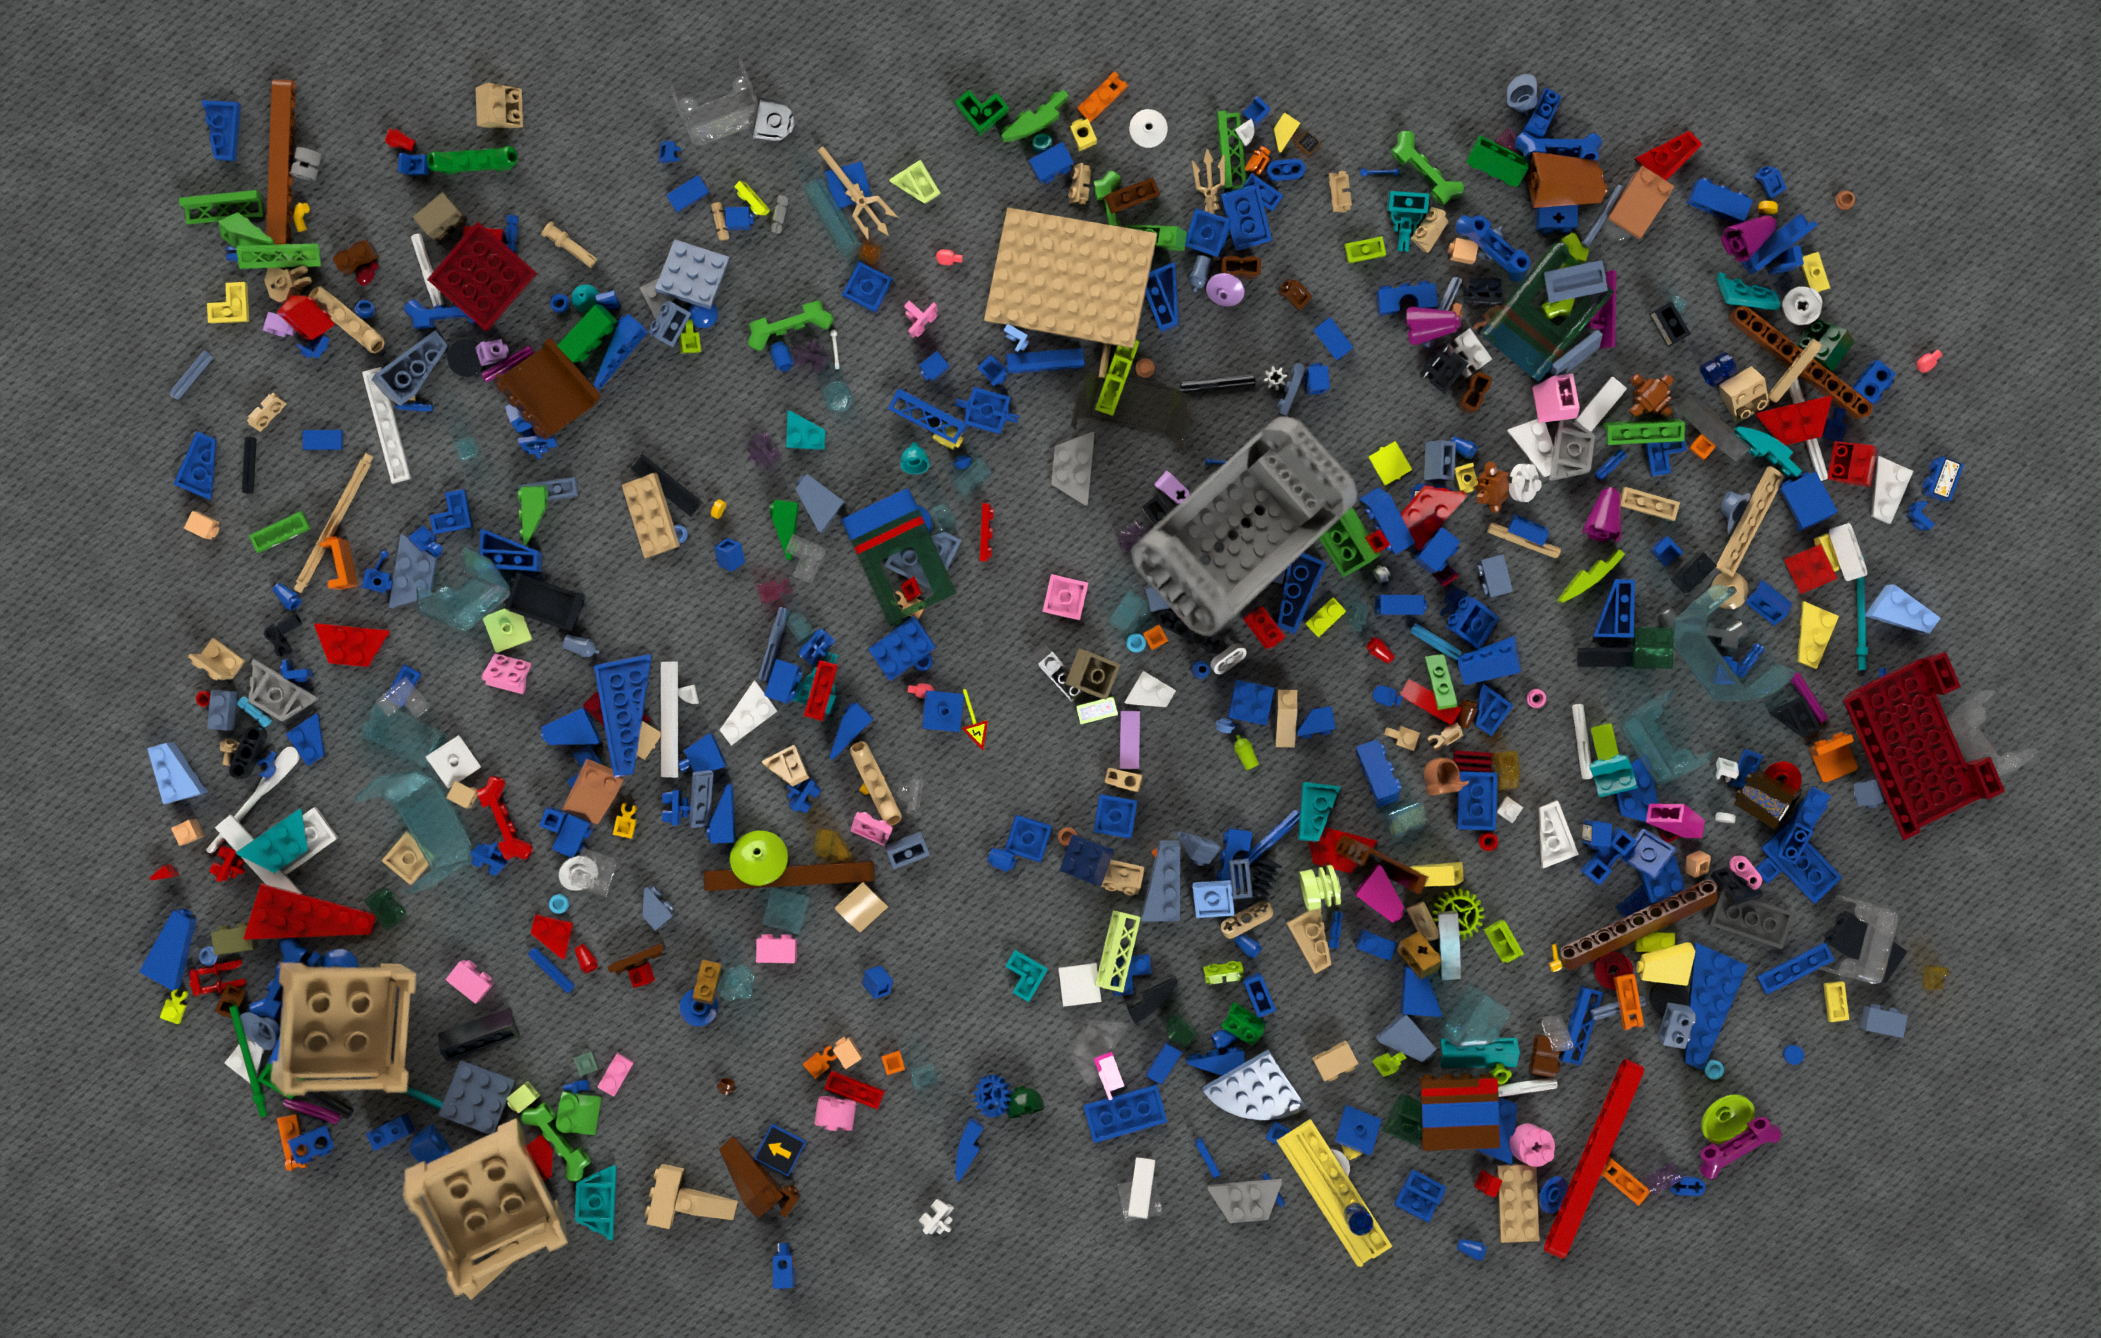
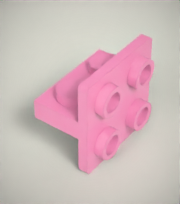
(919, 318)
(507, 673)

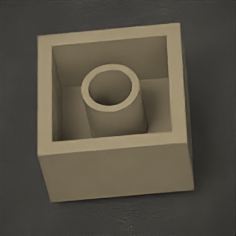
(440, 217)
(1092, 674)

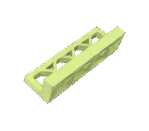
(1111, 948)

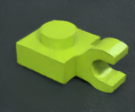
(689, 341)
(1387, 1064)

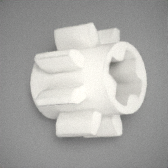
(1271, 382)

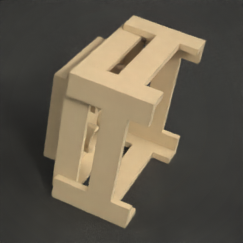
(342, 1027)
(482, 1202)

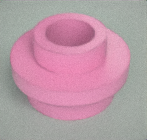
(1542, 698)

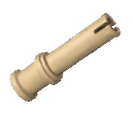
(562, 240)

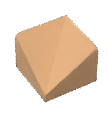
(1697, 864)

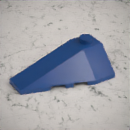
(624, 340)

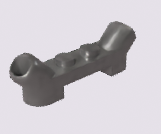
(1726, 638)

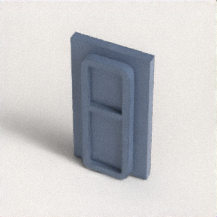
(1575, 281)

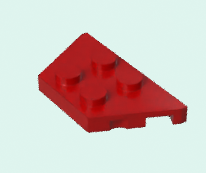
(1797, 421)
(1429, 511)
(350, 644)
(1324, 852)

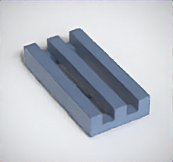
(1248, 877)

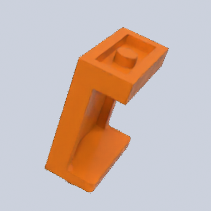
(344, 563)

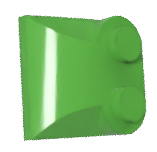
(578, 1113)

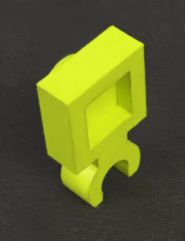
(174, 1009)

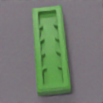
(280, 532)
(1440, 681)

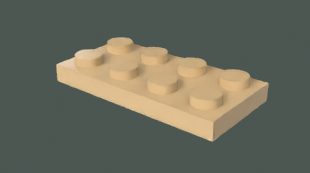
(650, 515)
(1518, 1203)

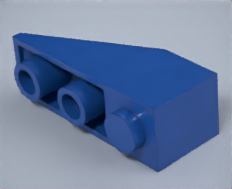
(1542, 114)
(1216, 1061)

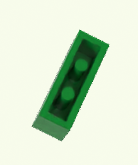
(1497, 161)
(587, 334)

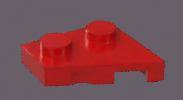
(552, 933)

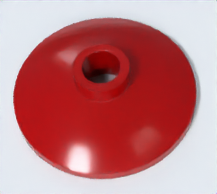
(1791, 773)

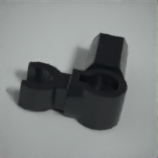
(274, 633)

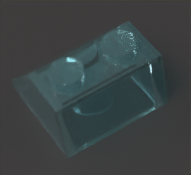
(1404, 818)

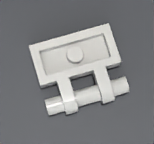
(1472, 350)

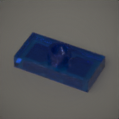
(1633, 903)

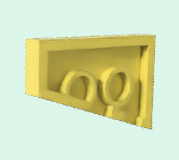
(1814, 634)

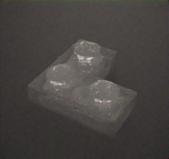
(809, 555)
(403, 694)

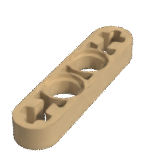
(1794, 370)

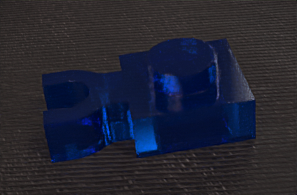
(1452, 599)

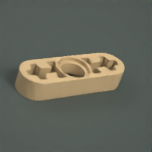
(1262, 917)

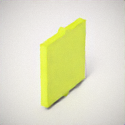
(1390, 463)

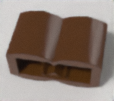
(352, 259)
(1245, 268)
(1473, 397)
(1543, 1059)

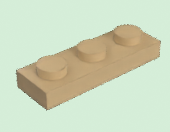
(1649, 504)

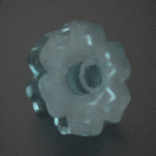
(736, 983)

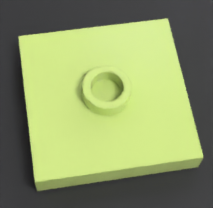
(507, 629)

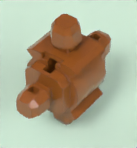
(1651, 395)
(1492, 487)

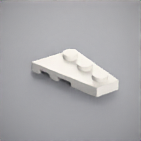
(1535, 443)
(1889, 488)
(748, 714)
(1555, 835)

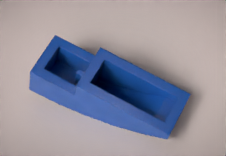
(967, 1147)

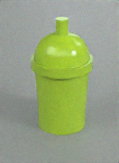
(1245, 752)

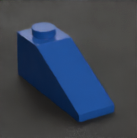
(851, 725)
(723, 821)

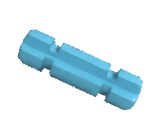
(254, 712)

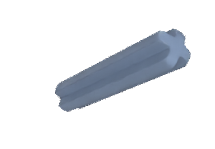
(191, 375)
(1611, 1009)

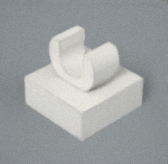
(1726, 768)
(1509, 809)

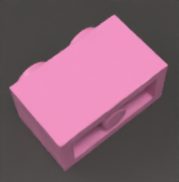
(776, 949)
(470, 981)

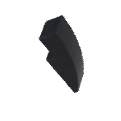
(1153, 999)

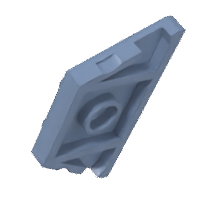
(411, 571)

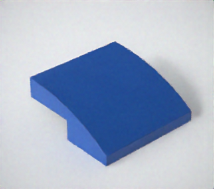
(1420, 1196)

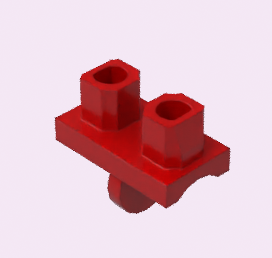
(223, 871)

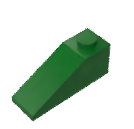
(785, 521)

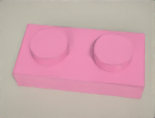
(615, 1074)

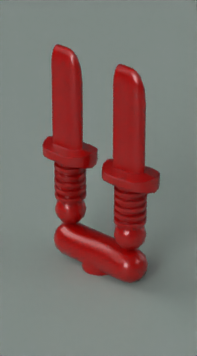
(219, 987)

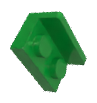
(1243, 1024)

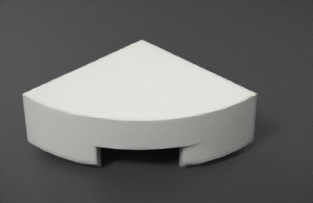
(1246, 132)
(688, 694)

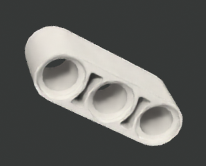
(1848, 552)

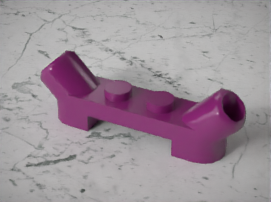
(1717, 1157)

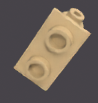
(1080, 175)
(1340, 200)
(271, 407)

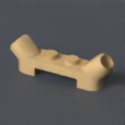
(348, 320)
(875, 783)

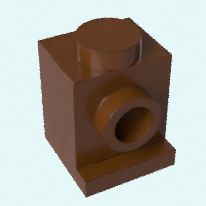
(230, 997)

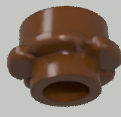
(726, 1086)

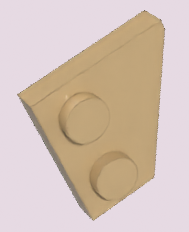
(787, 765)

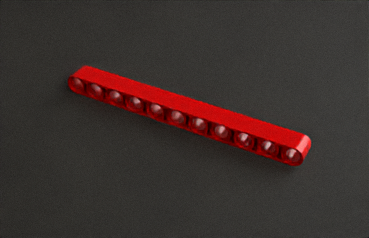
(1593, 1158)

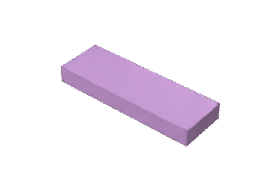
(1129, 739)

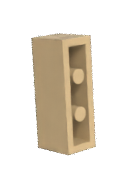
(664, 1196)

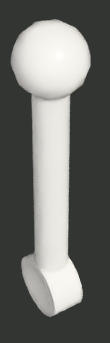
(833, 333)

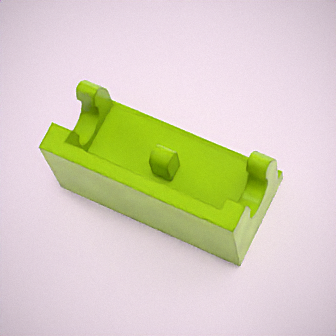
(1604, 741)
(1503, 941)

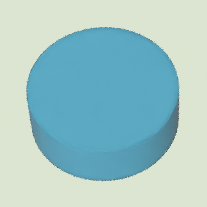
(1136, 642)
(559, 903)
(1713, 1069)

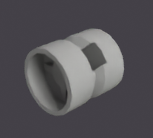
(307, 157)

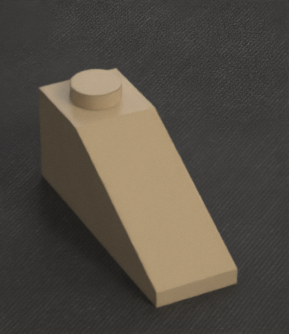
(1285, 718)
(705, 1204)

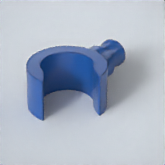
(270, 765)
(577, 1086)

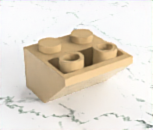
(499, 106)
(1744, 394)

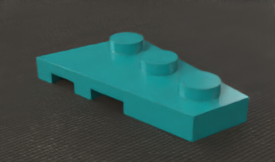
(1740, 294)
(1314, 809)

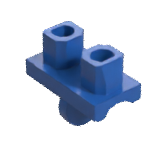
(536, 444)
(816, 647)
(799, 793)
(675, 799)
(489, 855)

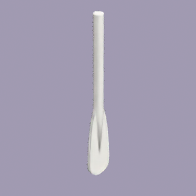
(284, 763)

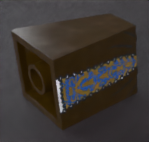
(1766, 798)

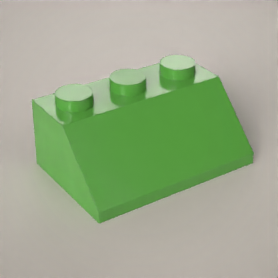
(1347, 544)

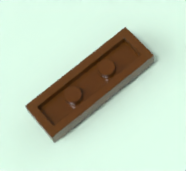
(1132, 195)
(637, 958)

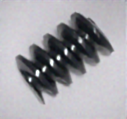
(1264, 878)

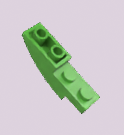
(1030, 124)

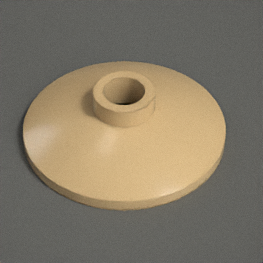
(1738, 583)

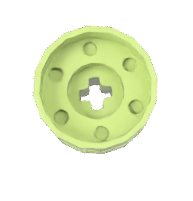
(1320, 887)

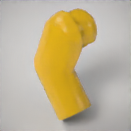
(298, 215)

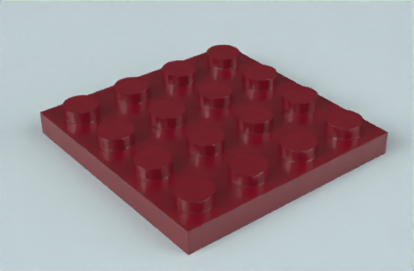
(482, 276)

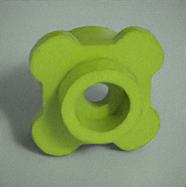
(1506, 1074)

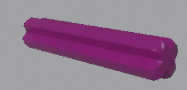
(507, 364)
(1804, 690)
(311, 1110)

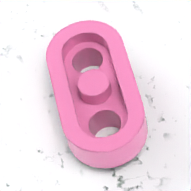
(1746, 871)

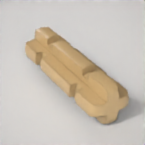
(720, 221)

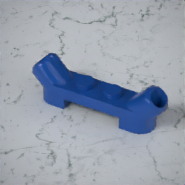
(1577, 148)
(1479, 231)
(424, 318)
(272, 1004)

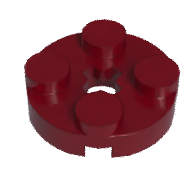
(1603, 964)

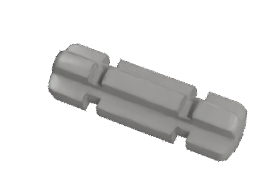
(779, 214)

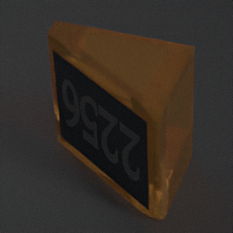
(1307, 144)

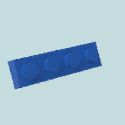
(1795, 968)

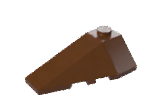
(752, 1181)

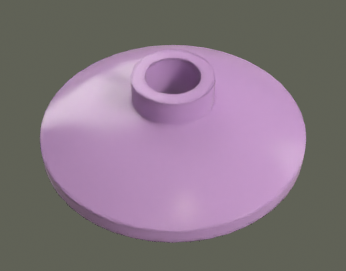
(1225, 284)

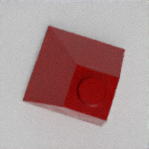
(541, 1155)

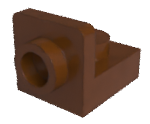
(1295, 293)
(788, 1203)

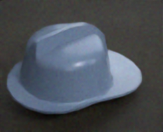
(1522, 93)
(1733, 508)
(261, 1030)

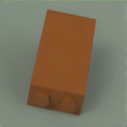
(1564, 180)

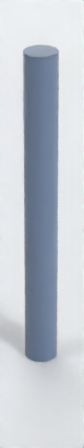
(1602, 216)

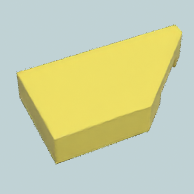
(1284, 130)

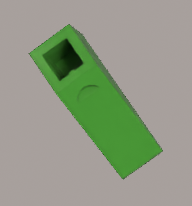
(241, 232)
(1167, 236)
(534, 504)

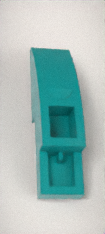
(1775, 450)

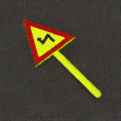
(976, 731)

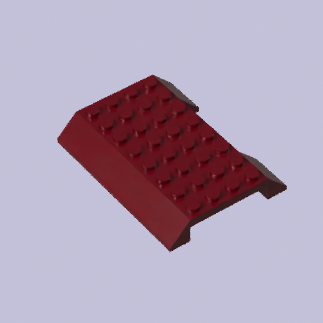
(1914, 745)

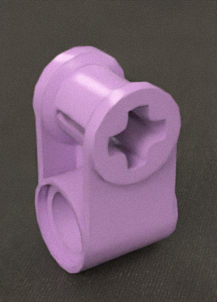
(1170, 486)

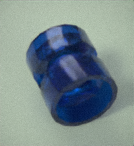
(1720, 368)
(1358, 1219)

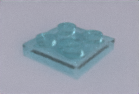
(786, 910)

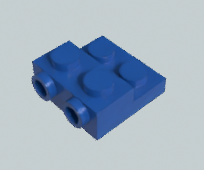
(1472, 621)

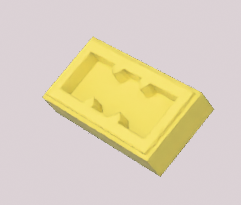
(1814, 272)
(1828, 546)
(1836, 1001)

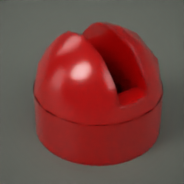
(202, 700)

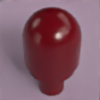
(366, 274)

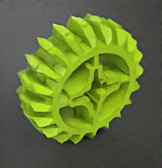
(1465, 910)

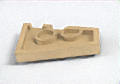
(1311, 939)

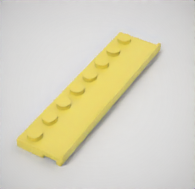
(1331, 1189)

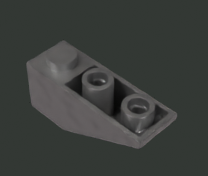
(1055, 670)

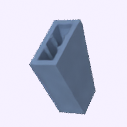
(818, 501)
(1407, 1038)

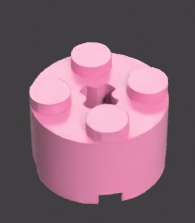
(835, 1113)
(1532, 1145)

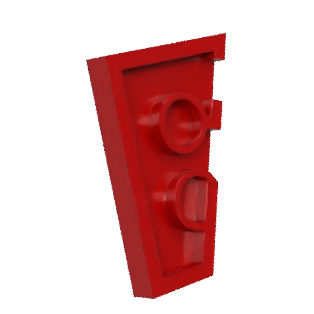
(1669, 156)

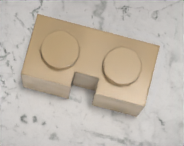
(1335, 1061)

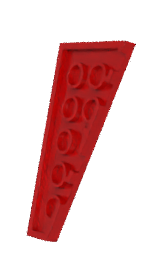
(292, 915)

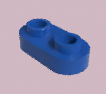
(1285, 169)

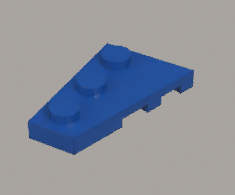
(223, 123)
(198, 466)

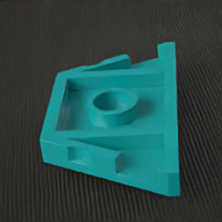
(278, 844)
(597, 1201)

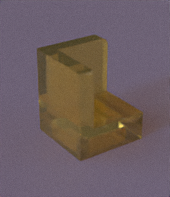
(1934, 977)

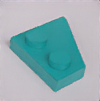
(803, 433)

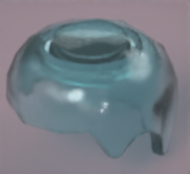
(833, 392)

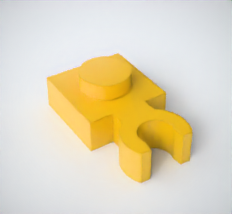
(625, 824)

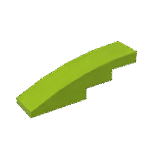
(1116, 379)
(1585, 580)

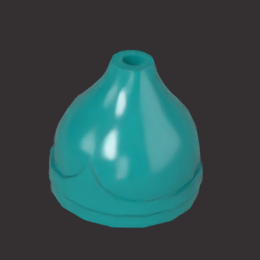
(584, 298)
(914, 460)

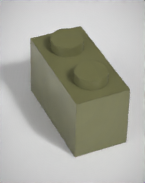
(231, 939)

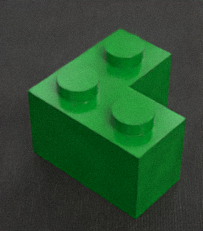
(981, 116)

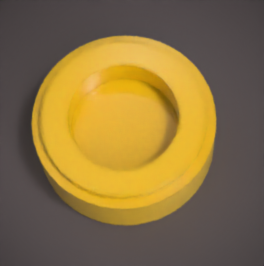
(1768, 207)
(718, 508)

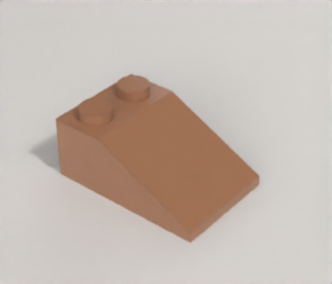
(1640, 202)
(592, 792)

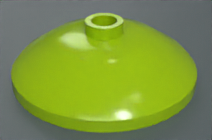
(760, 868)
(1727, 1118)

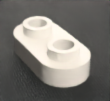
(1228, 658)

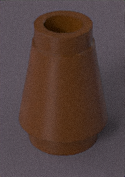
(1467, 713)

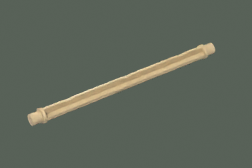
(333, 522)

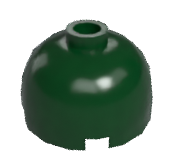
(1024, 1102)

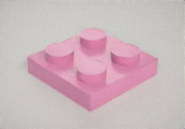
(1065, 597)
(871, 829)

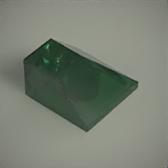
(1405, 1120)

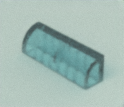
(832, 216)

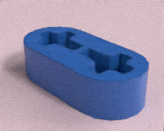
(1686, 1190)

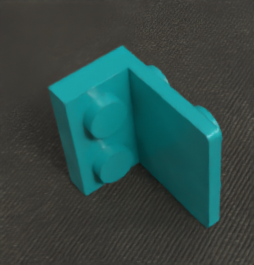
(1613, 775)

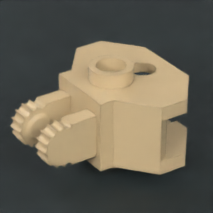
(286, 282)

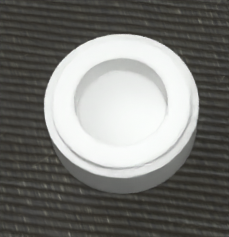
(1725, 817)

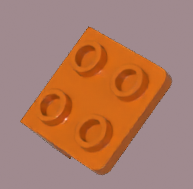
(1833, 757)

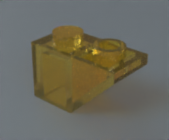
(1507, 769)
(831, 843)

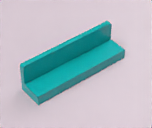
(1486, 1055)

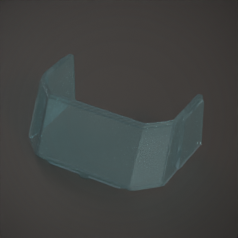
(1707, 662)
(429, 820)

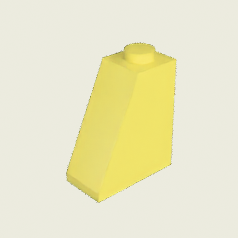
(1442, 874)
(1667, 965)

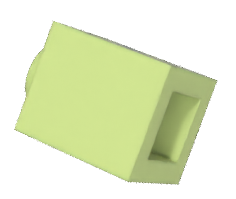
(522, 1097)

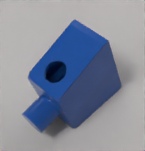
(703, 756)

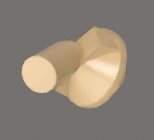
(228, 746)

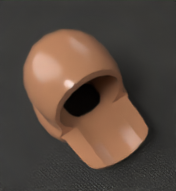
(1442, 777)

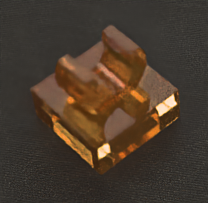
(869, 252)

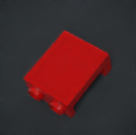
(1264, 628)

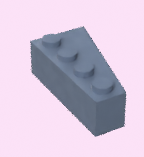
(1163, 891)

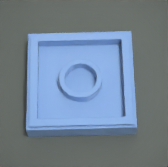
(1213, 899)

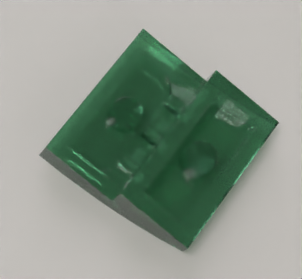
(1653, 648)

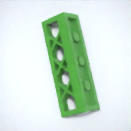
(1224, 149)
(220, 200)
(285, 256)
(1644, 431)

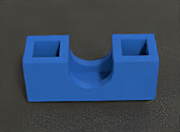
(1423, 295)
(1235, 841)
(1599, 864)

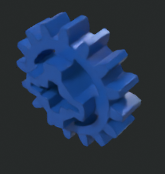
(992, 1096)

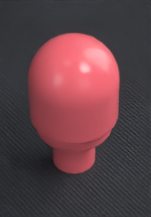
(948, 257)
(1928, 361)
(920, 689)

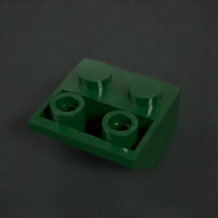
(1834, 341)

